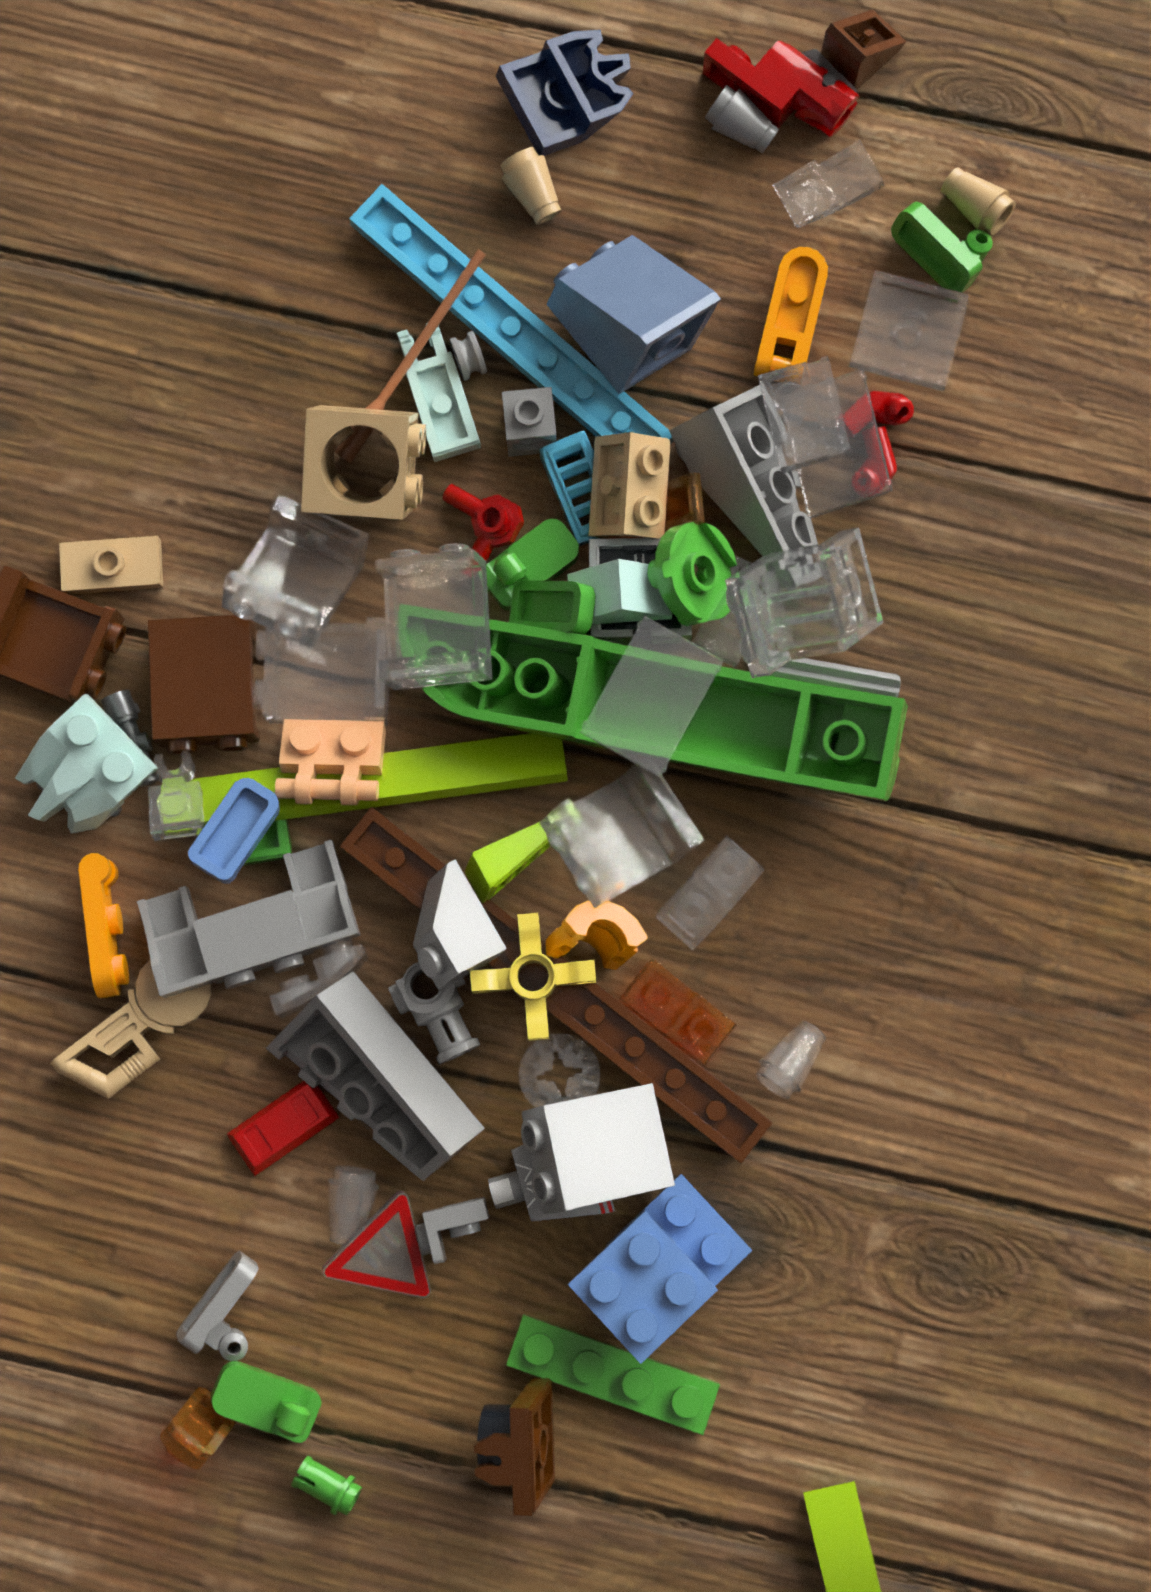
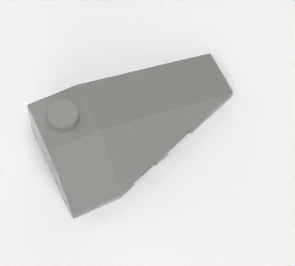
(742, 472)

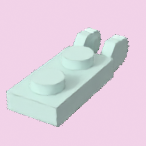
(440, 400)

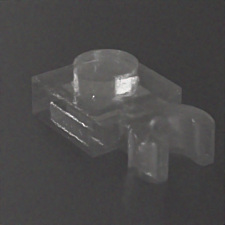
(176, 804)

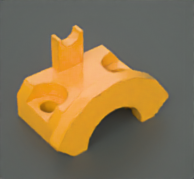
(606, 928)

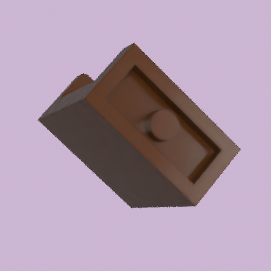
(55, 638)
(202, 683)

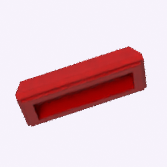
(282, 1126)

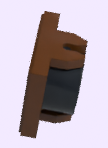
(518, 1446)

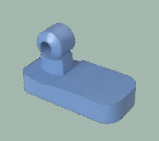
(234, 830)

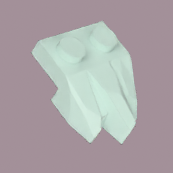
(84, 767)

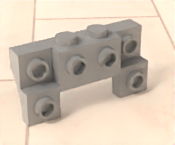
(252, 936)

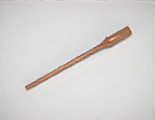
(351, 446)

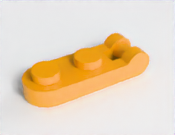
(793, 309)
(102, 925)

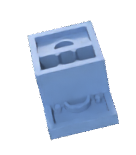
(660, 1268)

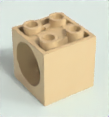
(329, 493)

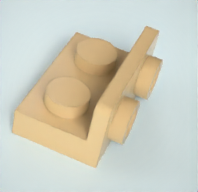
(629, 486)

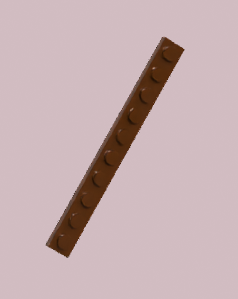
(583, 1007)

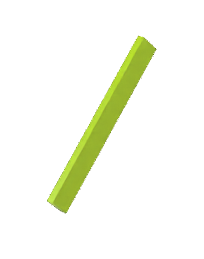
(423, 774)

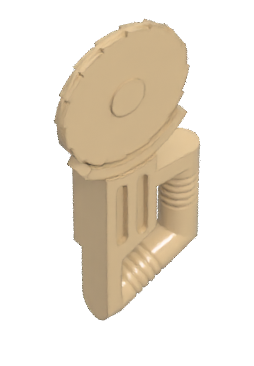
(128, 1025)

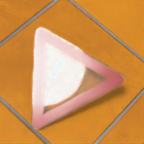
(384, 1253)

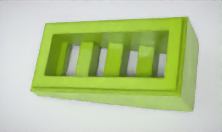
(503, 860)

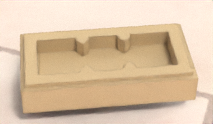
(111, 565)

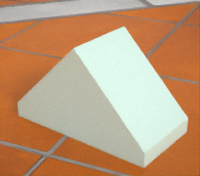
(622, 592)

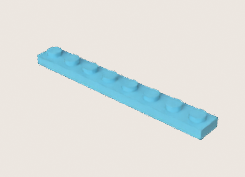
(501, 319)

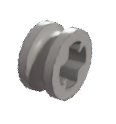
(468, 355)

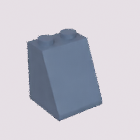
(631, 310)

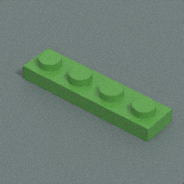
(613, 1374)

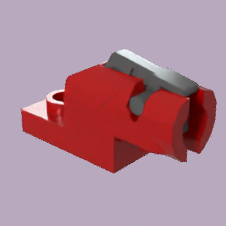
(785, 83)

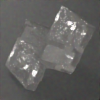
(803, 602)

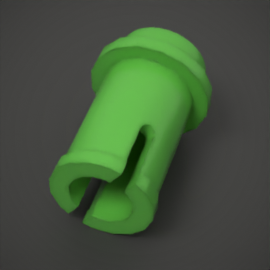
(327, 1486)

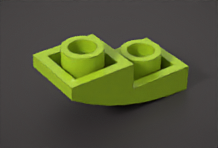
(841, 1539)

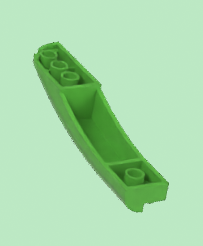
(742, 727)

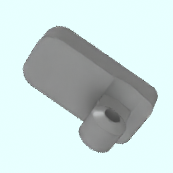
(206, 1319)

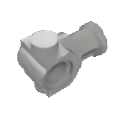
(434, 1012)

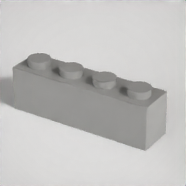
(378, 1076)

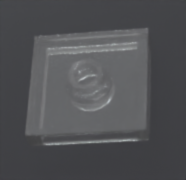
(909, 330)

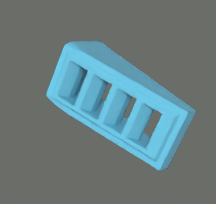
(559, 451)

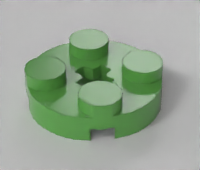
(673, 573)

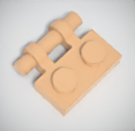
(330, 748)

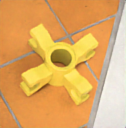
(531, 952)

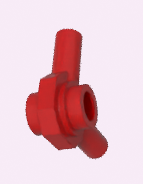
(494, 518)

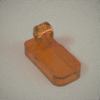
(195, 1430)

